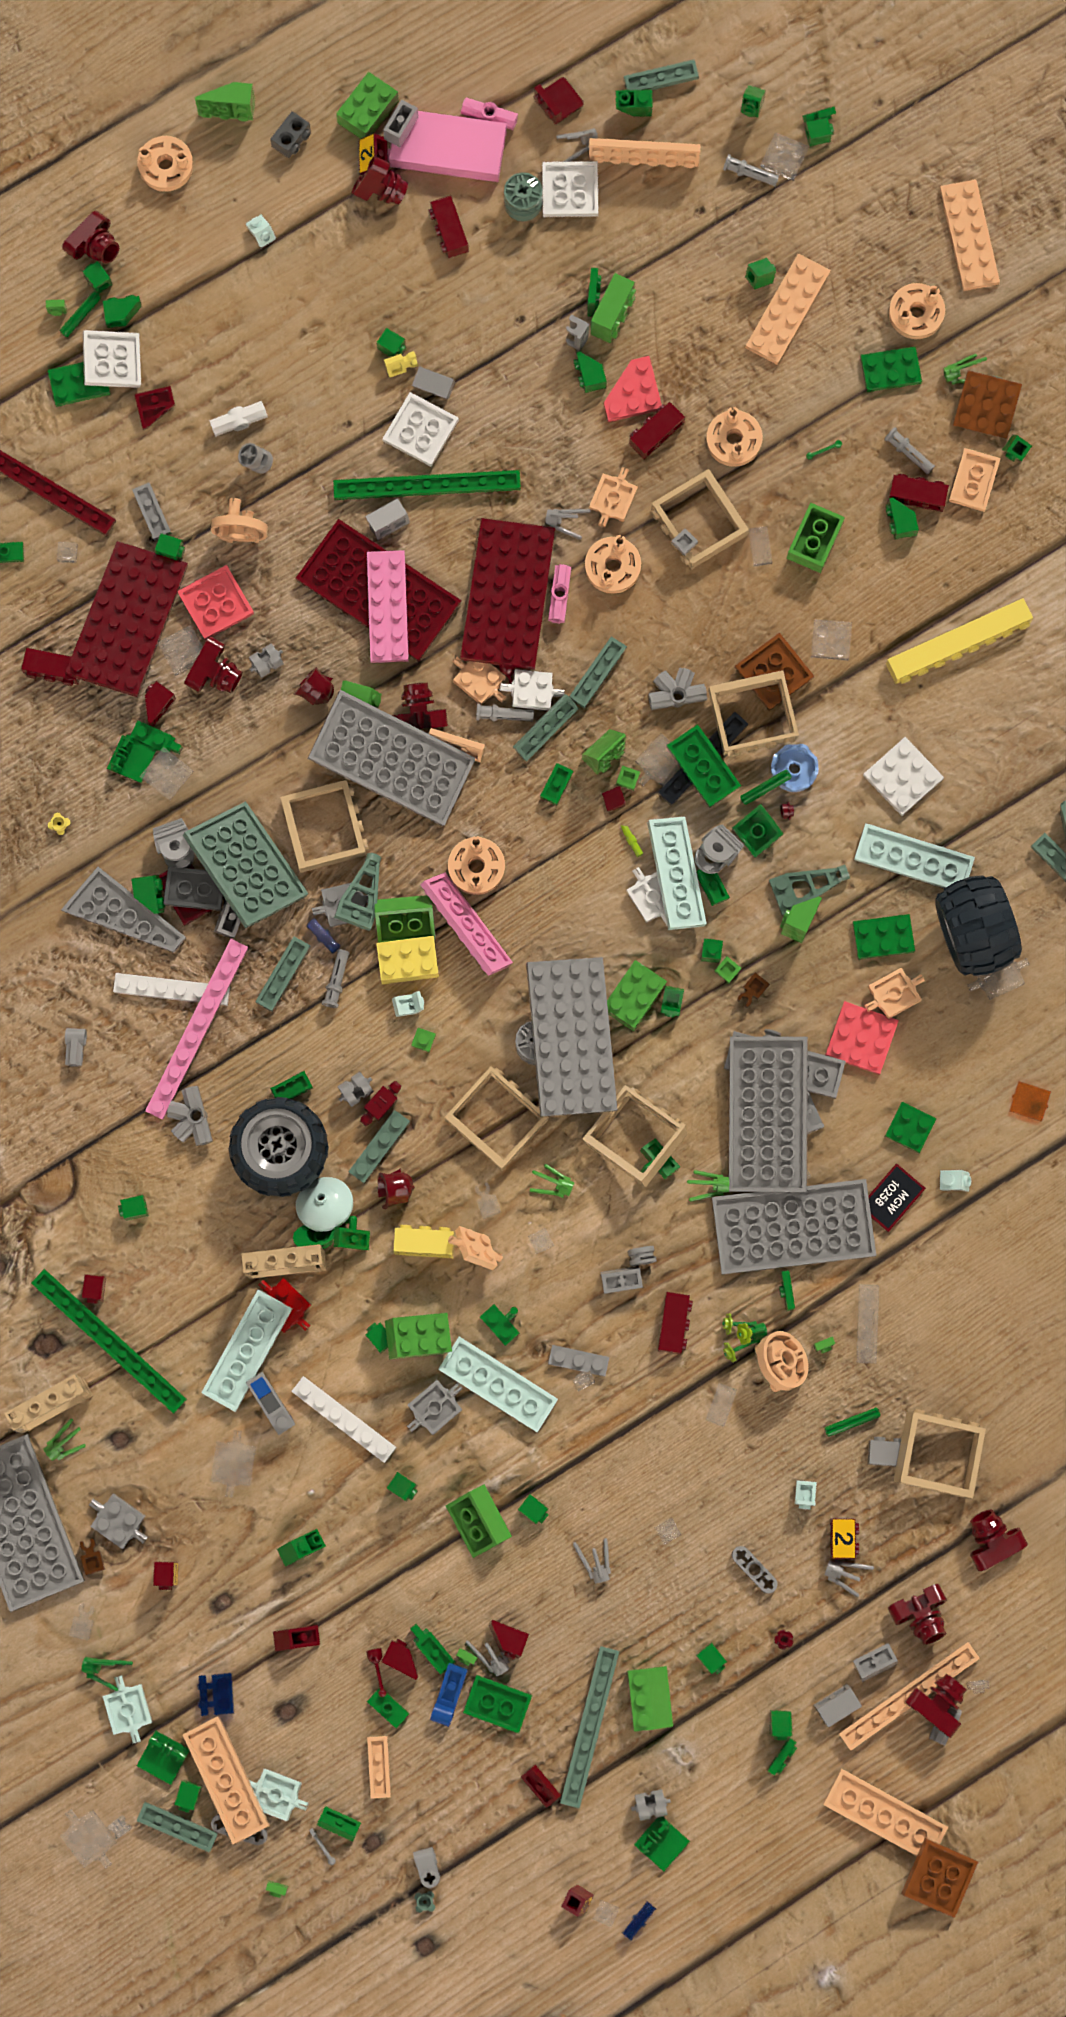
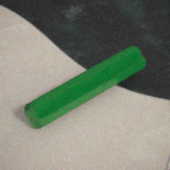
(80, 314)
(765, 787)
(852, 1422)

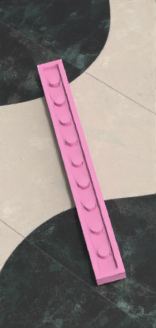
(197, 1029)

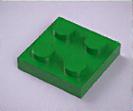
(594, 292)
(910, 1127)

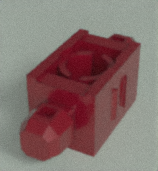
(380, 1103)

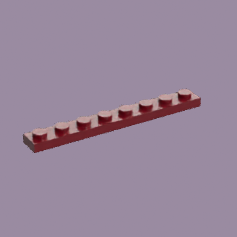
(56, 494)

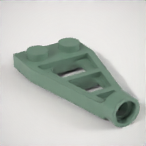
(785, 894)
(356, 914)

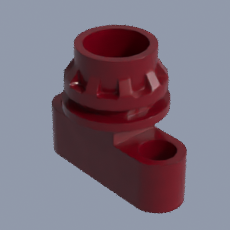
(387, 186)
(92, 239)
(224, 675)
(417, 697)
(998, 1545)
(927, 1624)
(946, 1694)

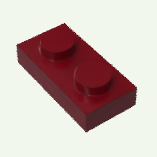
(540, 1786)

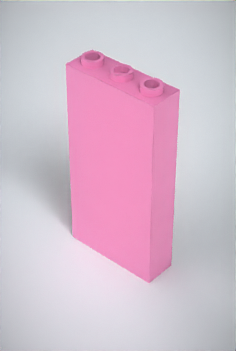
(452, 147)

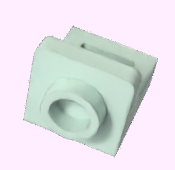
(261, 230)
(408, 1004)
(954, 1180)
(805, 1494)

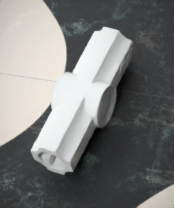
(238, 418)

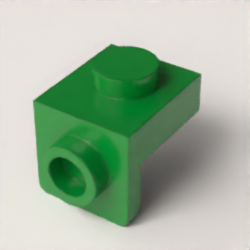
(672, 1001)

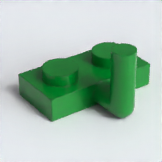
(651, 1151)
(351, 1237)
(501, 1324)

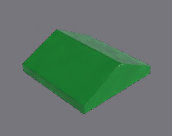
(758, 830)

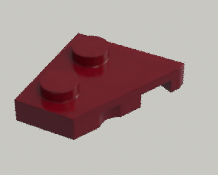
(154, 405)

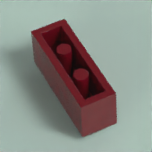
(448, 227)
(656, 430)
(919, 492)
(48, 666)
(675, 1323)

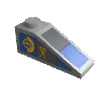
(270, 1403)

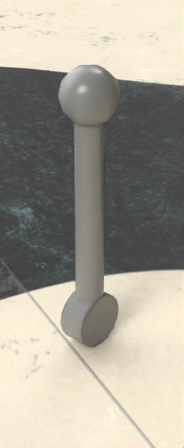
(331, 1861)

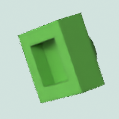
(56, 307)
(628, 778)
(727, 969)
(423, 1040)
(824, 1345)
(466, 1657)
(276, 1889)

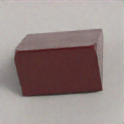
(613, 799)

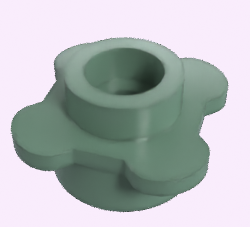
(425, 1896)

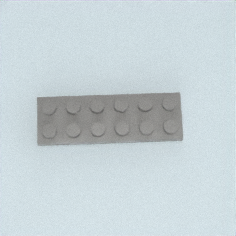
(823, 1071)

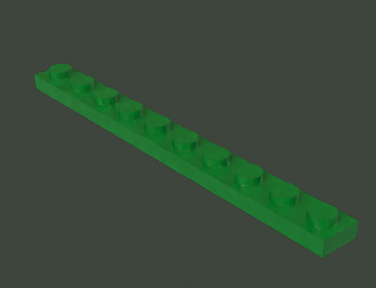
(427, 485)
(109, 1341)

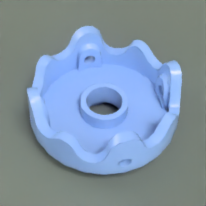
(800, 756)

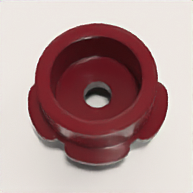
(787, 811)
(783, 1634)

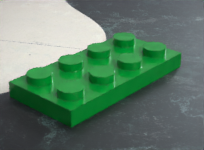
(703, 766)

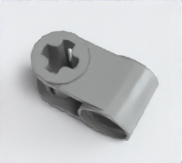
(427, 1863)

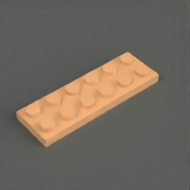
(644, 152)
(969, 235)
(788, 309)
(226, 1780)
(882, 1813)

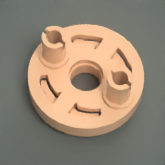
(150, 159)
(928, 301)
(733, 423)
(239, 528)
(617, 550)
(476, 849)
(777, 1373)

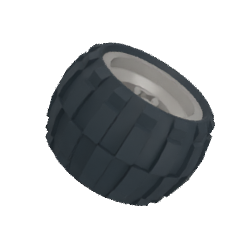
(978, 925)
(296, 1170)

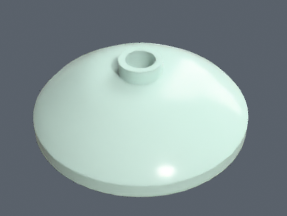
(325, 1213)

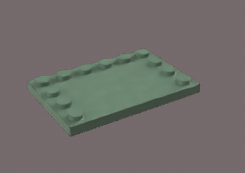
(245, 864)

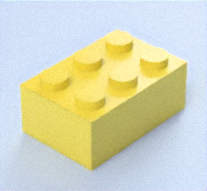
(407, 960)
(423, 1242)

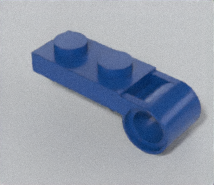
(449, 1695)

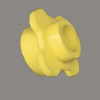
(59, 828)

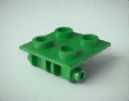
(131, 758)
(163, 1757)
(661, 1843)

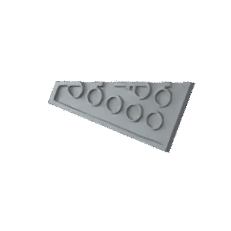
(114, 907)

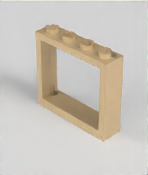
(723, 501)
(749, 684)
(357, 825)
(512, 1088)
(607, 1117)
(284, 1261)
(48, 1404)
(907, 1445)

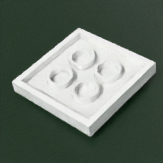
(570, 189)
(111, 359)
(420, 429)
(903, 776)

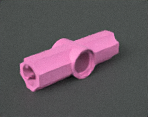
(478, 111)
(560, 583)

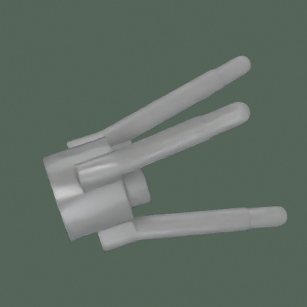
(585, 139)
(555, 517)
(835, 1571)
(599, 1572)
(498, 1664)

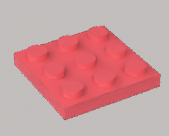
(215, 602)
(862, 1037)

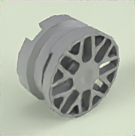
(642, 1253)

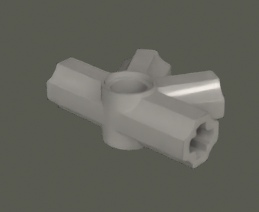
(681, 686)
(185, 1113)

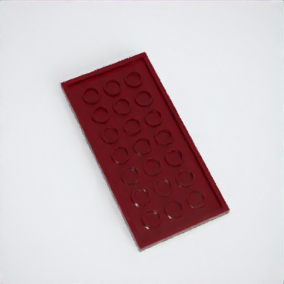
(340, 576)
(507, 594)
(126, 619)

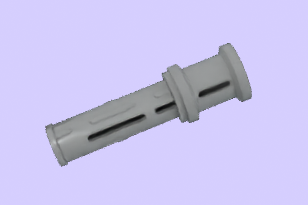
(743, 168)
(900, 446)
(495, 712)
(334, 987)

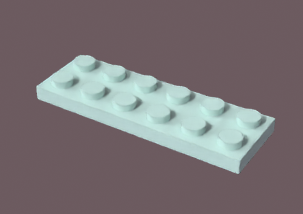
(912, 857)
(676, 873)
(246, 1350)
(498, 1384)

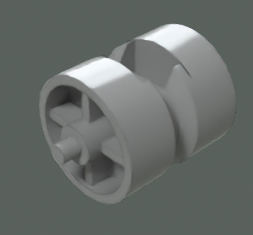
(255, 458)
(266, 660)
(355, 1089)
(651, 1804)

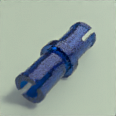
(323, 936)
(639, 1920)

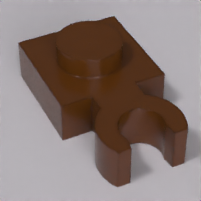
(754, 988)
(93, 1560)

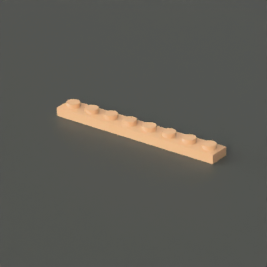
(896, 1705)

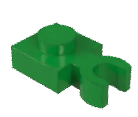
(824, 113)

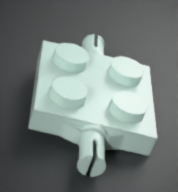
(127, 1709)
(278, 1794)

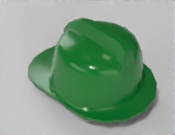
(305, 1237)

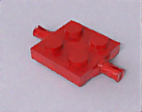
(291, 1297)

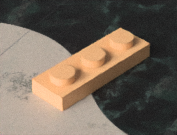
(470, 747)
(379, 1767)

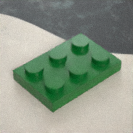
(891, 369)
(69, 386)
(883, 936)
(497, 1704)

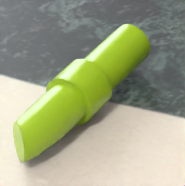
(632, 841)

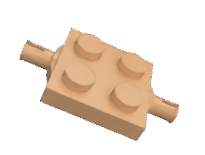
(613, 497)
(479, 680)
(894, 993)
(475, 1248)

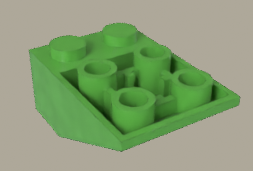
(227, 102)
(604, 751)

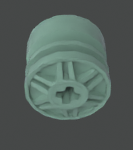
(519, 205)

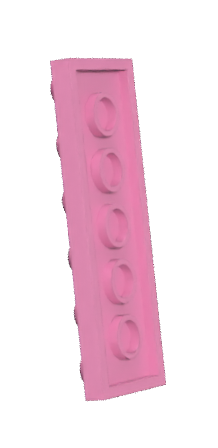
(387, 606)
(466, 924)

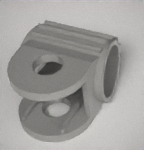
(172, 844)
(719, 847)

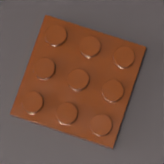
(987, 404)
(775, 657)
(939, 1877)

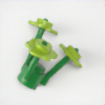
(745, 1332)

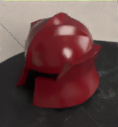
(316, 688)
(395, 1186)

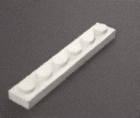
(162, 988)
(344, 1419)

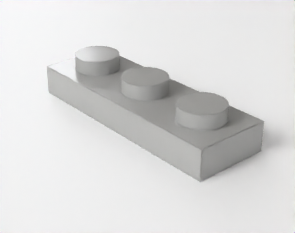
(151, 511)
(578, 1360)

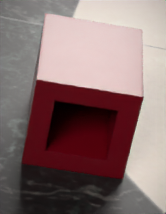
(93, 1288)
(577, 1900)

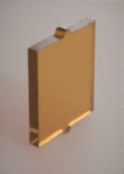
(1030, 1101)

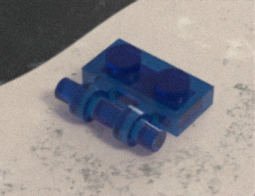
(222, 1694)

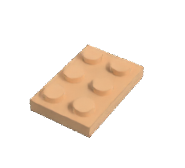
(974, 479)

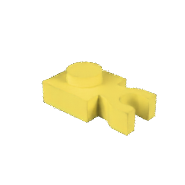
(398, 364)

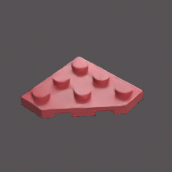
(634, 392)

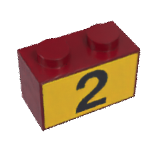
(371, 146)
(843, 1538)
(165, 1575)

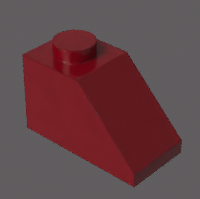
(158, 701)
(296, 1638)
(508, 1639)
(400, 1658)

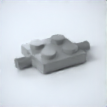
(331, 899)
(434, 1407)
(118, 1521)

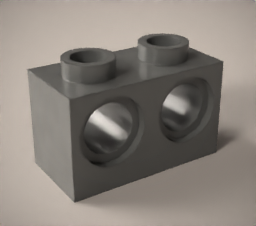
(286, 133)

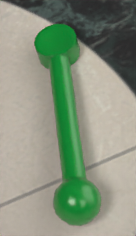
(838, 444)

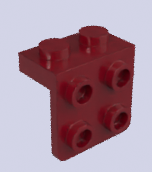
(558, 100)

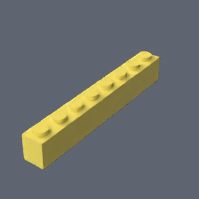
(959, 641)

